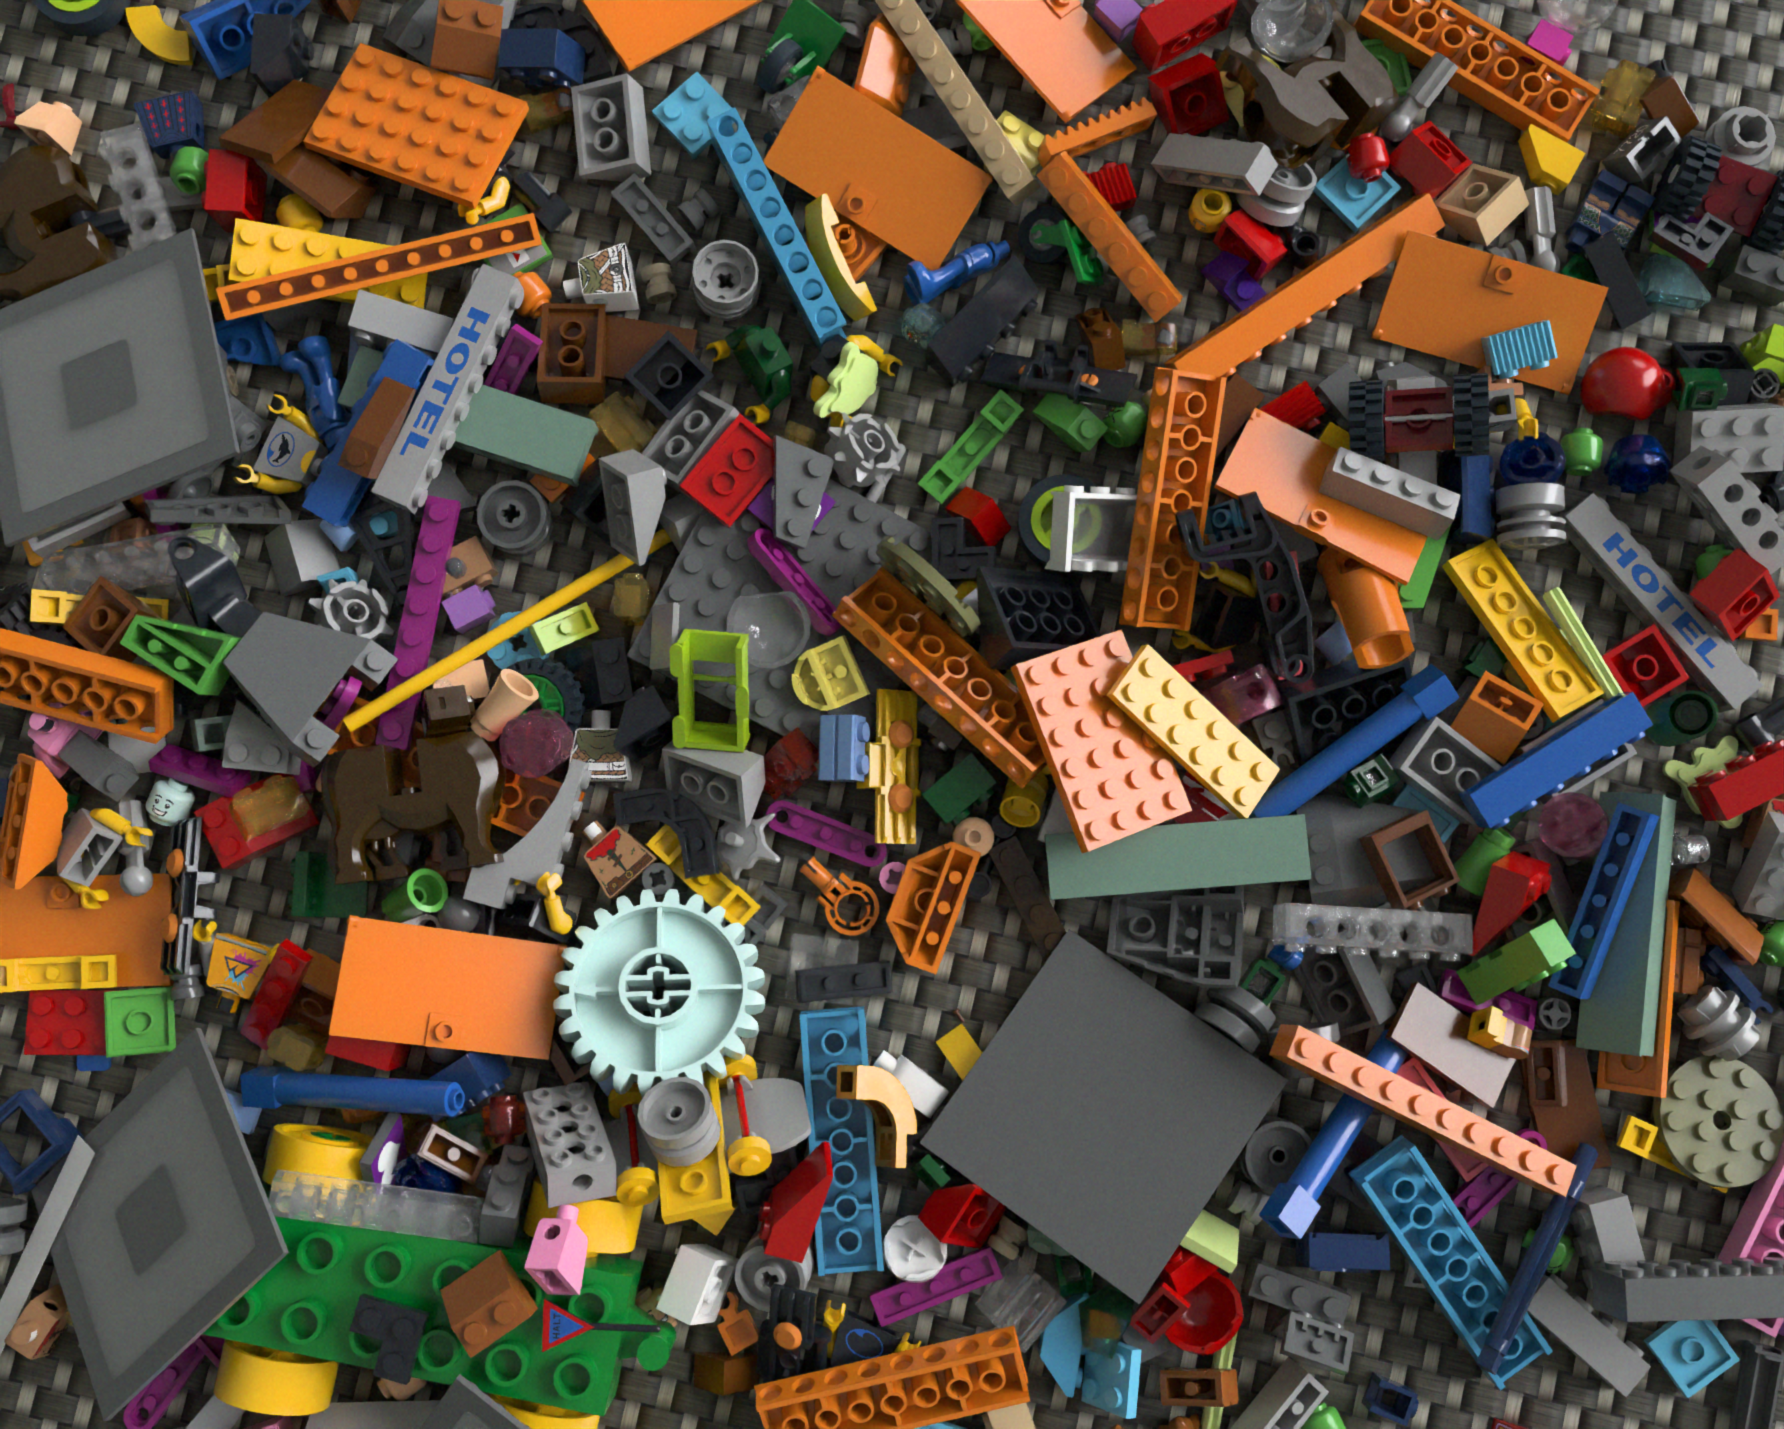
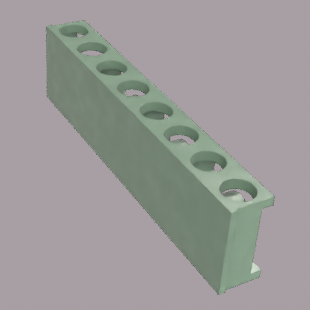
(502, 426)
(1181, 858)
(1626, 994)

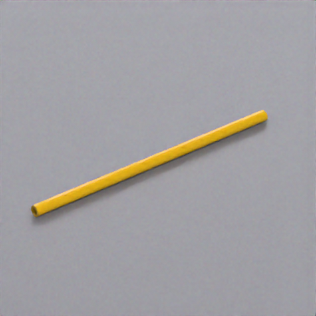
(495, 636)

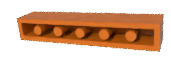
(1110, 236)

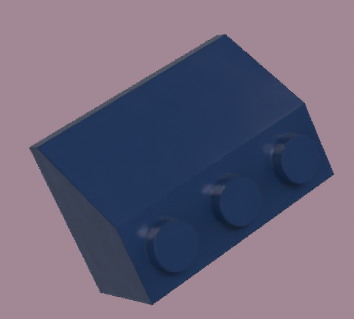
(1470, 479)

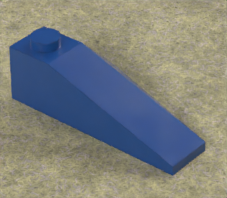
(225, 30)

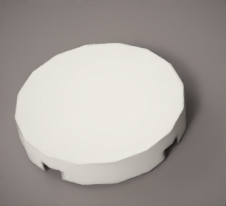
(913, 1251)

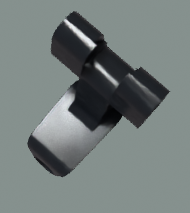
(214, 597)
(1286, 631)

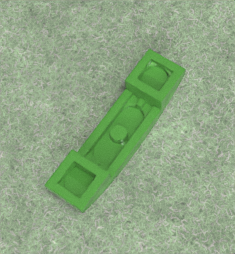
(971, 447)

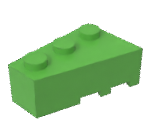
(1416, 591)
(182, 651)
(1518, 963)

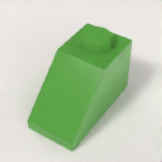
(1070, 421)

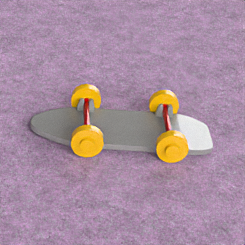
(757, 1122)

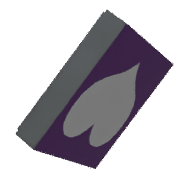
(384, 1151)

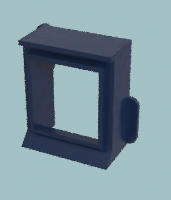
(60, 1134)
(1343, 1252)

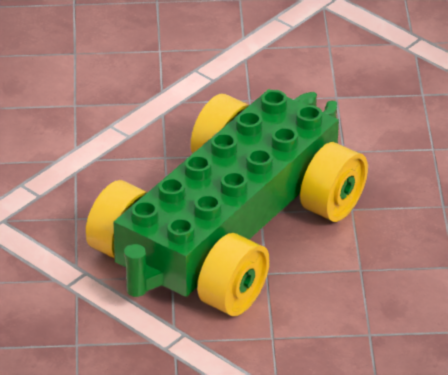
(297, 1318)

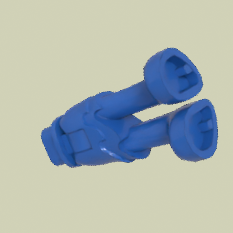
(970, 263)
(321, 388)

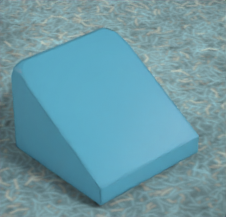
(339, 576)

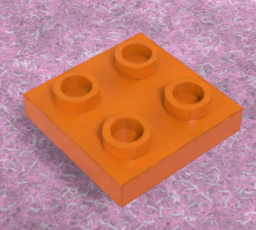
(857, 246)

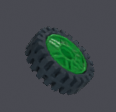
(555, 689)

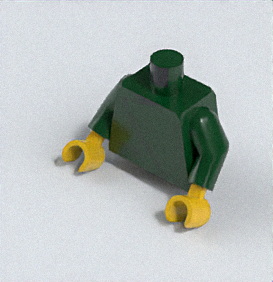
(764, 363)

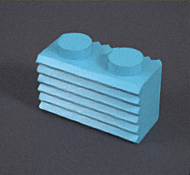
(1518, 348)

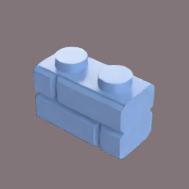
(843, 748)

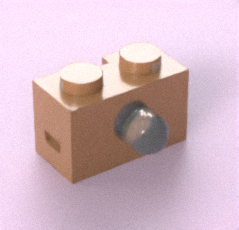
(468, 566)

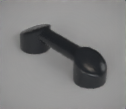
(981, 882)

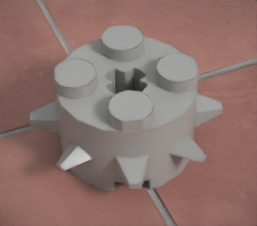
(862, 451)
(352, 610)

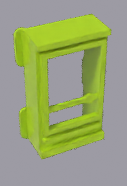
(711, 647)

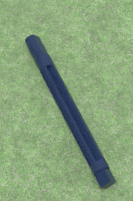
(1535, 1264)

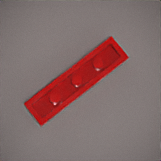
(276, 993)

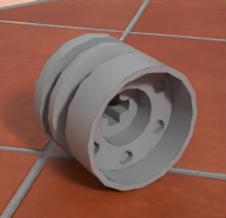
(724, 264)
(1530, 516)

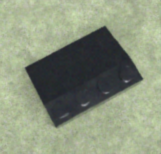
(1030, 614)
(1337, 702)

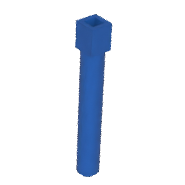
(1421, 697)
(281, 1086)
(1294, 1203)

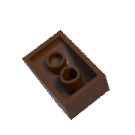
(572, 353)

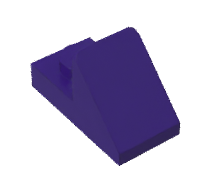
(1232, 280)

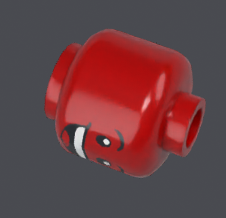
(1367, 157)

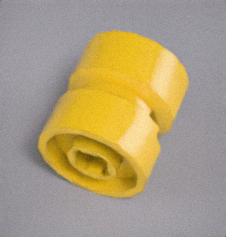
(1024, 805)

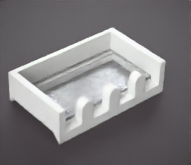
(1091, 529)

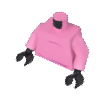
(52, 735)

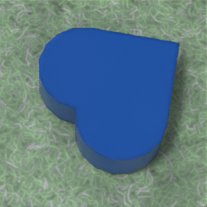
(1285, 959)

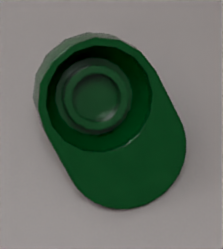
(1681, 718)

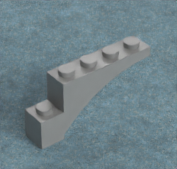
(536, 852)

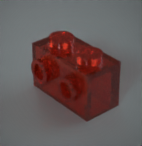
(789, 762)

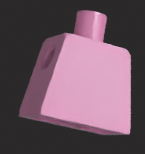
(558, 1253)

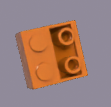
(1496, 717)

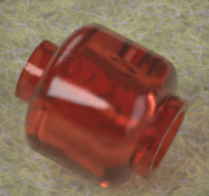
(504, 1118)

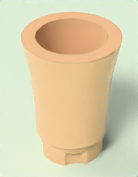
(505, 701)

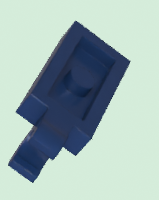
(1719, 965)

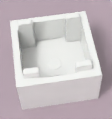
(697, 1284)

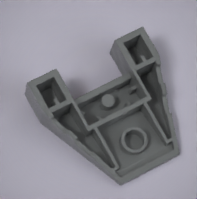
(293, 668)

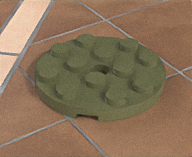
(927, 585)
(1749, 1107)

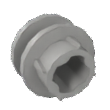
(1743, 135)
(1723, 1029)

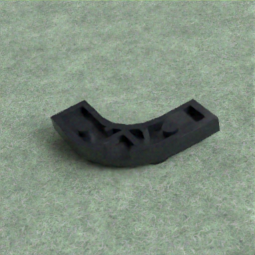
(573, 25)
(682, 816)

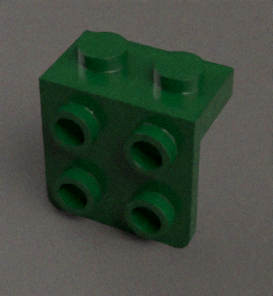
(316, 893)

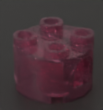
(1246, 695)
(535, 743)
(1573, 826)

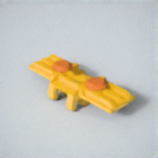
(894, 767)

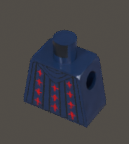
(172, 122)

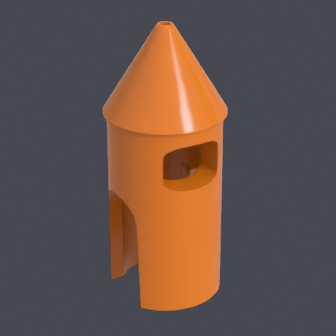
(1367, 609)

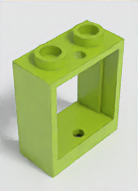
(1766, 350)

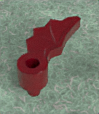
(9, 106)

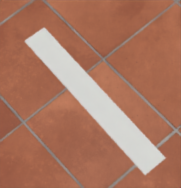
(43, 1235)

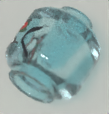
(922, 324)

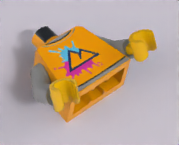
(232, 964)

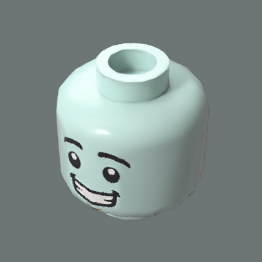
(169, 801)

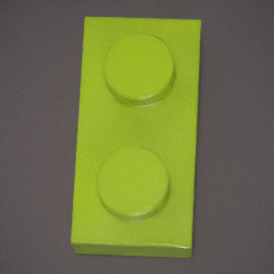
(563, 628)

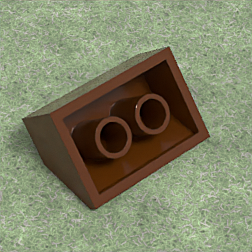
(323, 182)

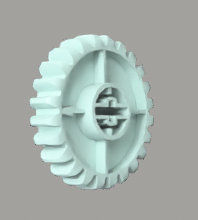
(611, 985)

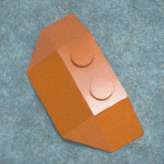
(885, 67)
(30, 822)
(930, 902)

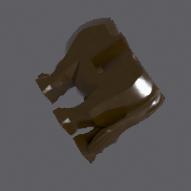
(1315, 99)
(36, 199)
(373, 810)

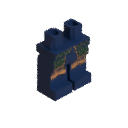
(1593, 214)

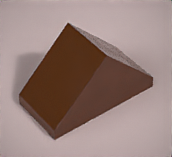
(725, 1373)

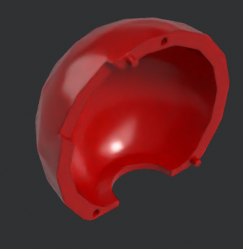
(1623, 384)
(1211, 1318)

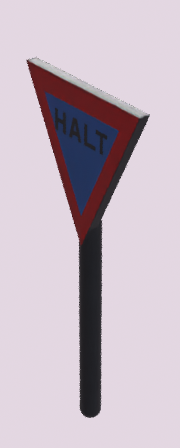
(562, 1325)

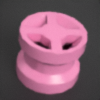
(890, 878)

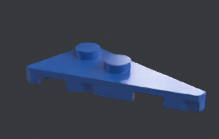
(248, 340)

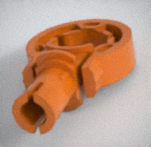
(826, 882)

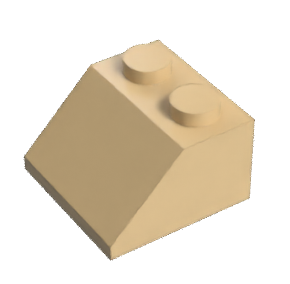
(1482, 203)

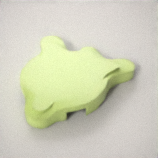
(849, 382)
(1703, 760)

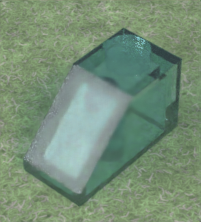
(1672, 283)

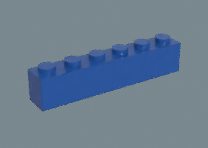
(339, 490)
(1556, 760)
(1605, 899)

